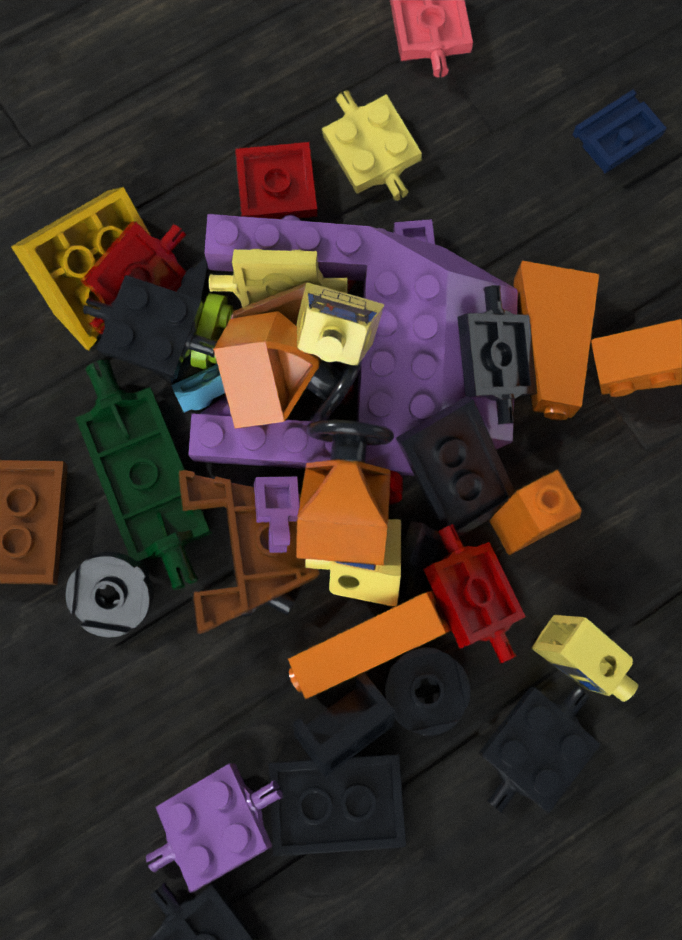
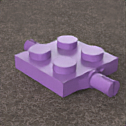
(213, 826)

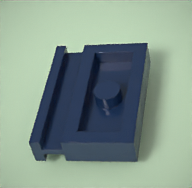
(619, 131)

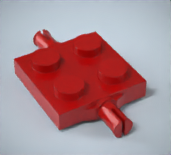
(139, 257)
(474, 594)

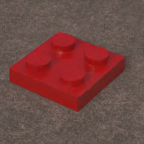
(276, 181)

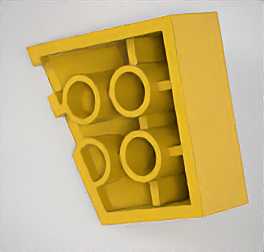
(67, 250)

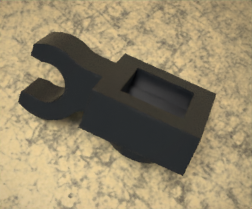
(419, 550)

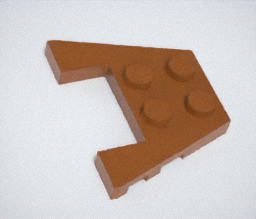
(258, 572)

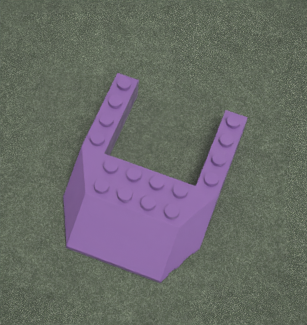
(415, 352)

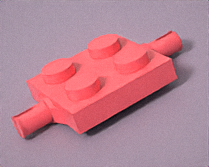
(432, 30)

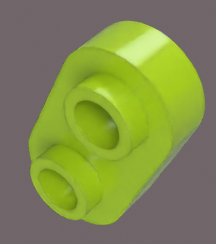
(213, 319)

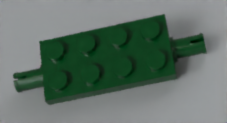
(141, 474)

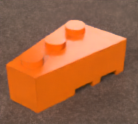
(639, 359)

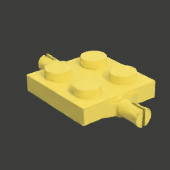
(372, 144)
(269, 272)

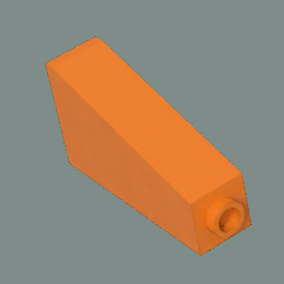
(561, 325)
(535, 513)
(368, 644)

